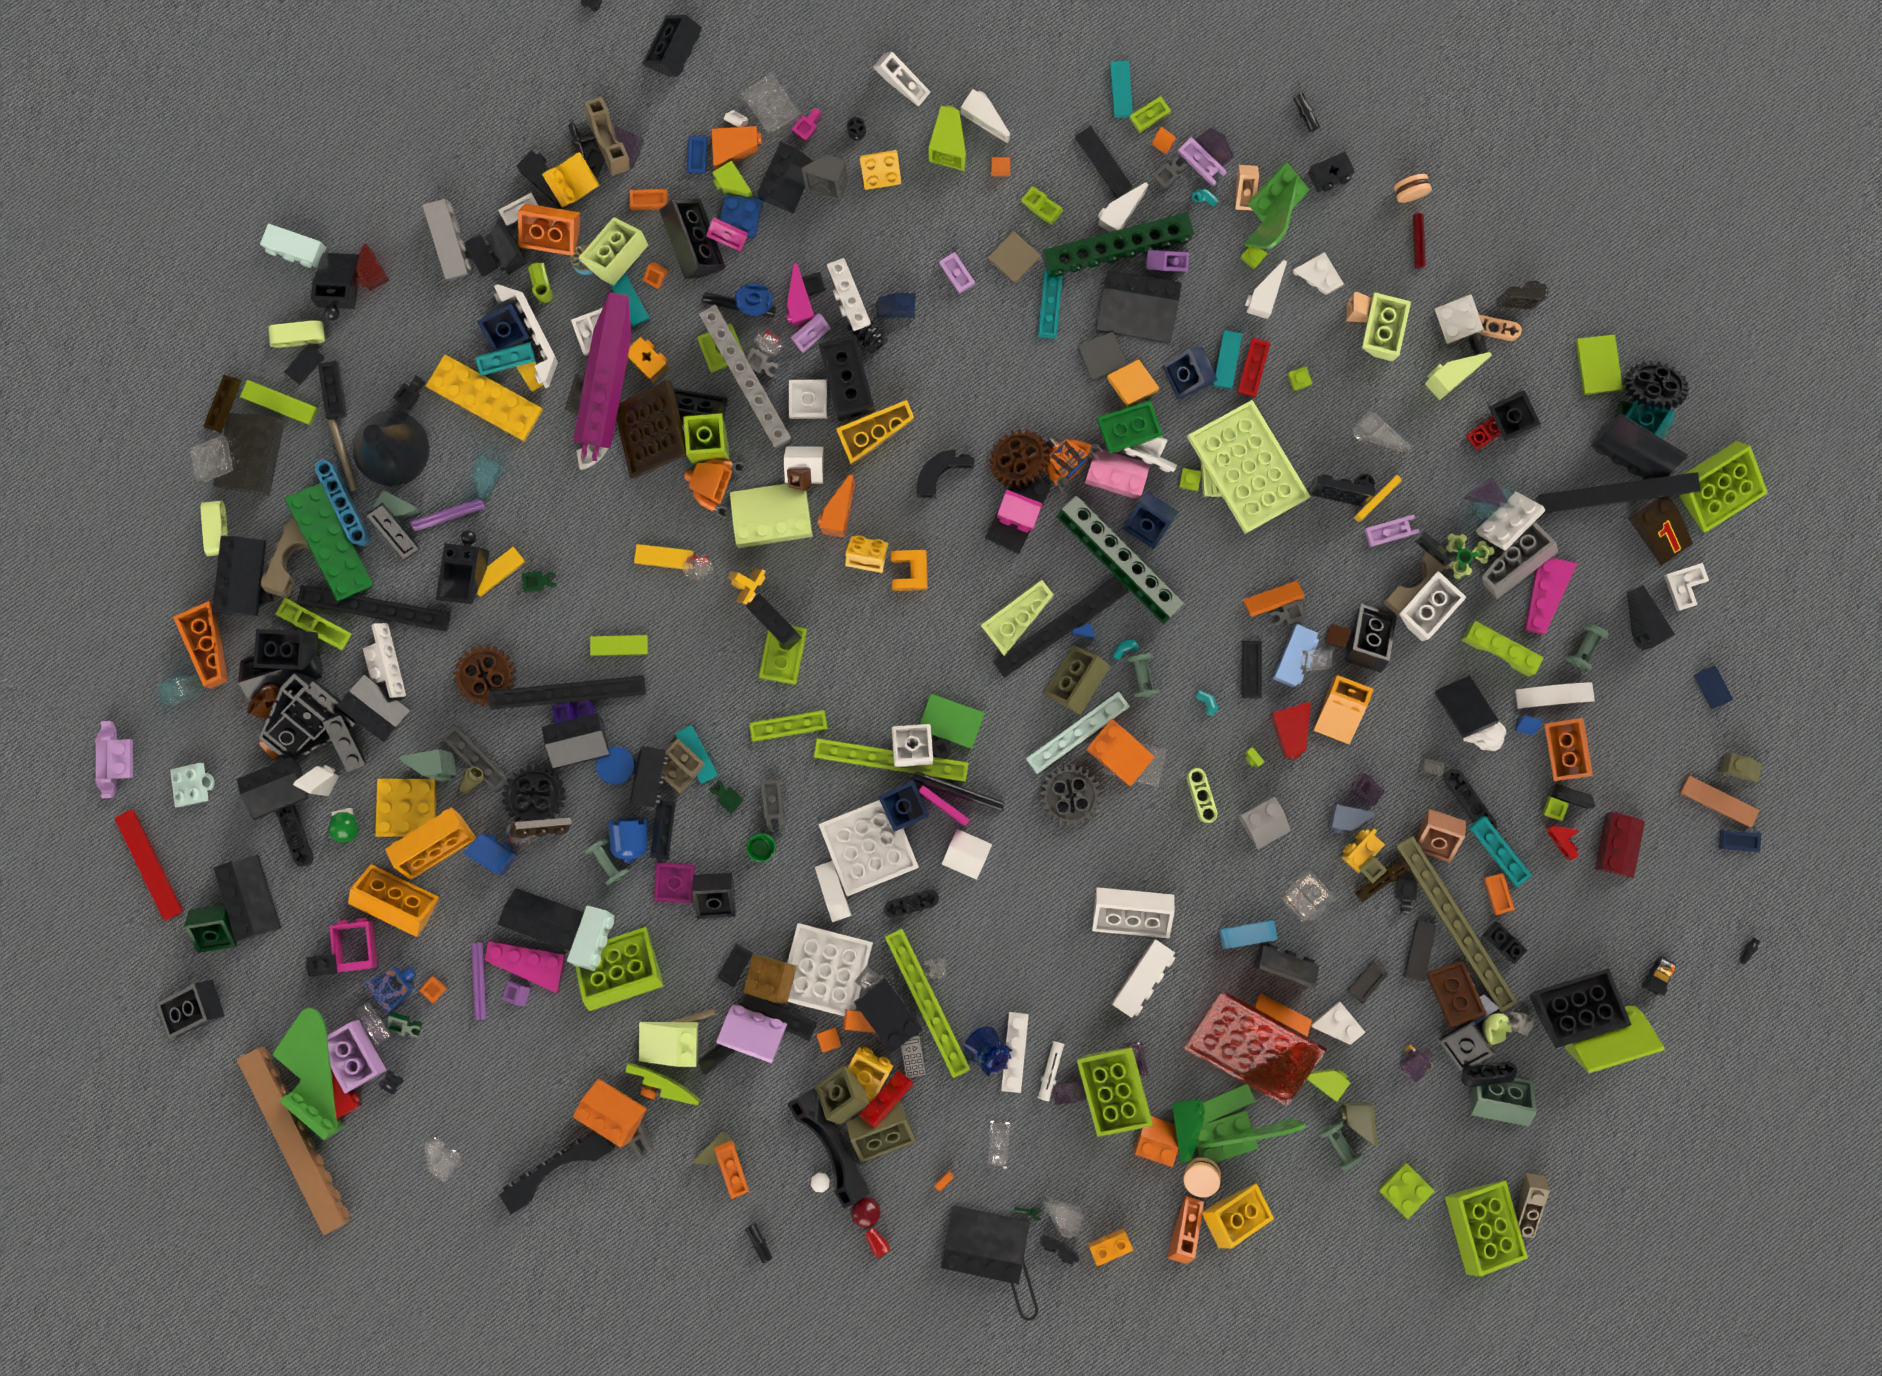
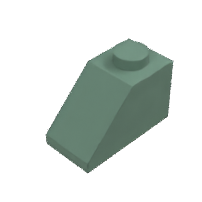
(397, 507)

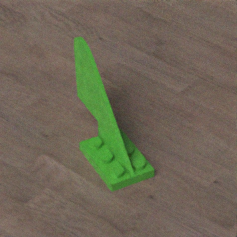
(1274, 206)
(307, 1055)
(1235, 1135)

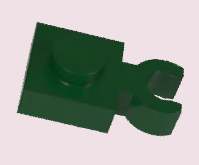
(534, 581)
(728, 798)
(400, 1024)

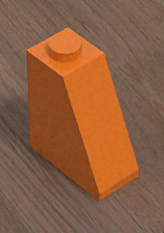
(734, 144)

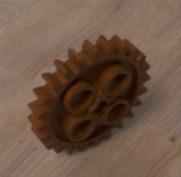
(1019, 458)
(469, 683)

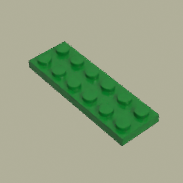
(328, 542)

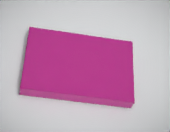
(944, 806)

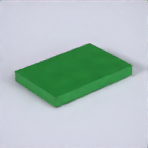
(1129, 427)

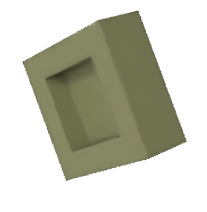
(1372, 869)

